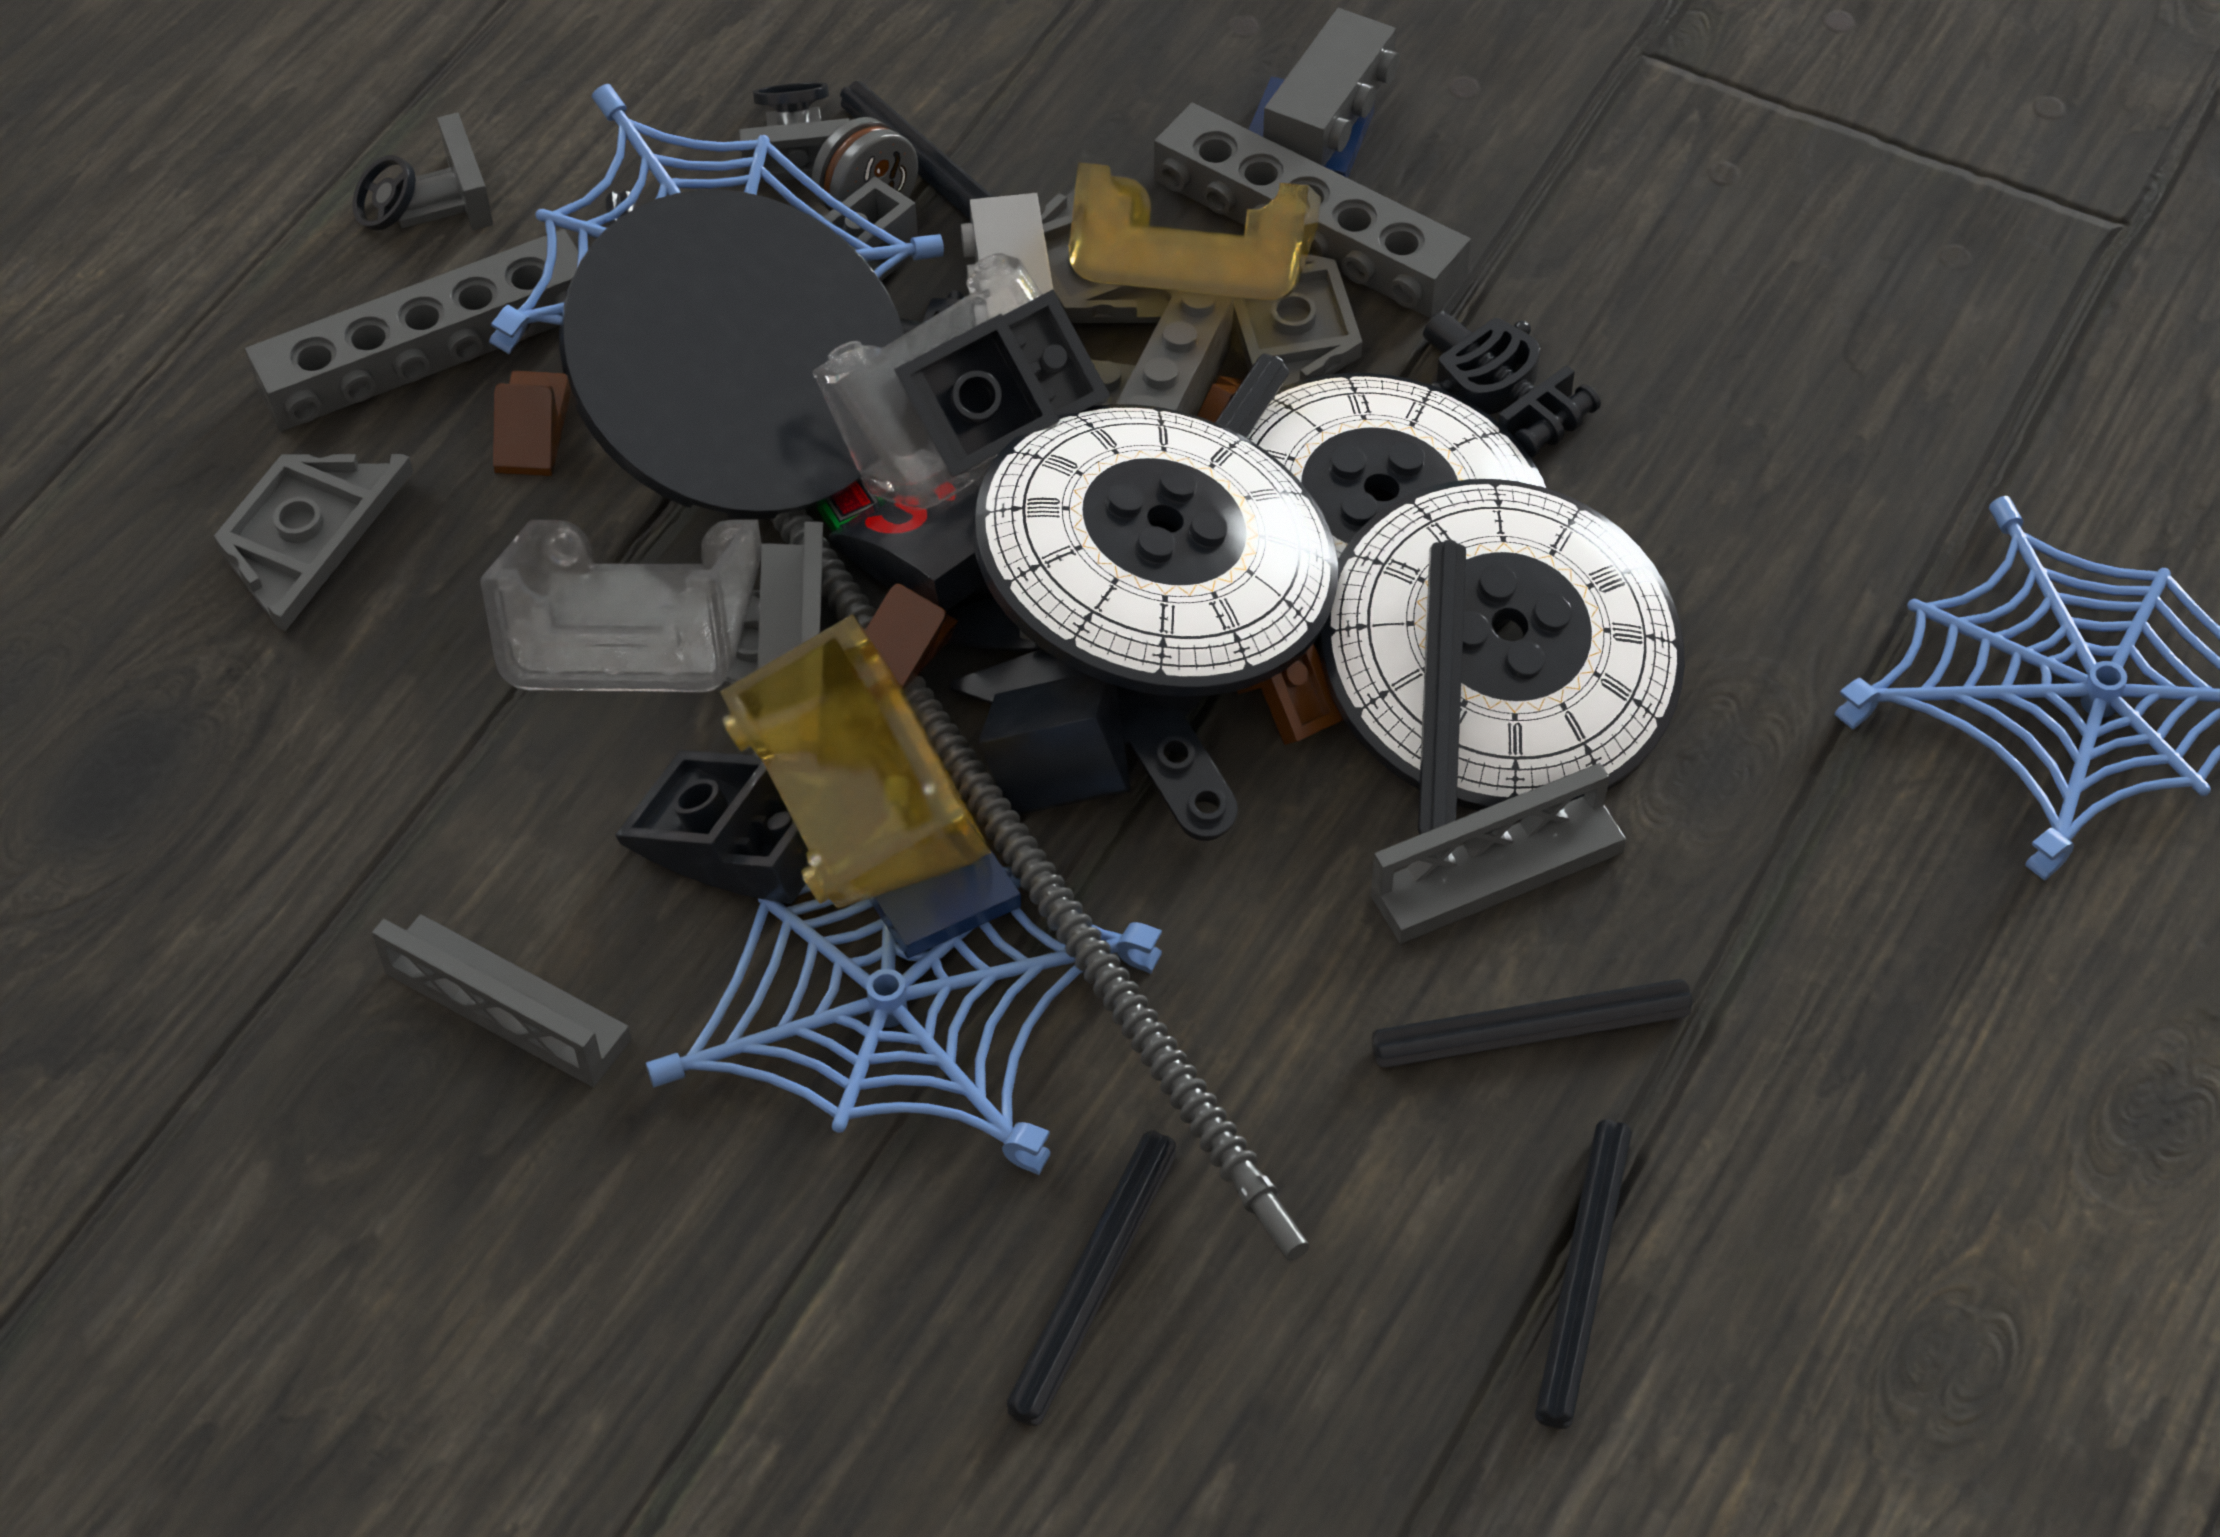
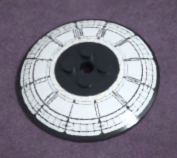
(1383, 434)
(1144, 607)
(1577, 690)

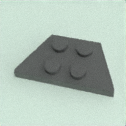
(1088, 300)
(1307, 329)
(304, 524)

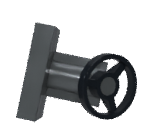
(793, 127)
(429, 195)

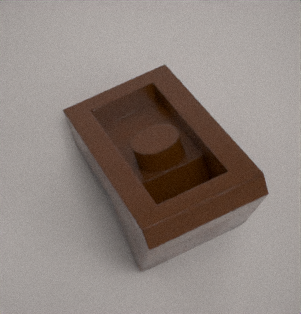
(529, 422)
(909, 632)
(1300, 699)

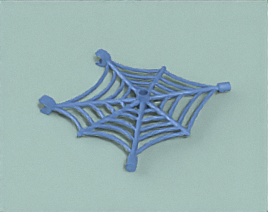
(512, 323)
(2099, 689)
(887, 1008)

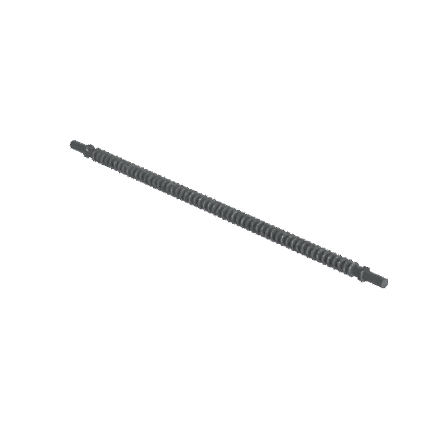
(1072, 926)

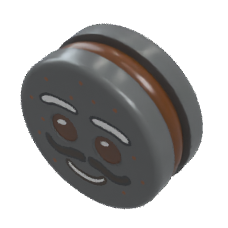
(864, 151)

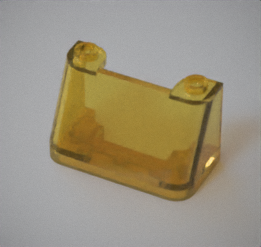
(1119, 248)
(853, 768)

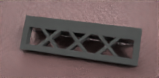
(789, 594)
(1499, 857)
(502, 997)

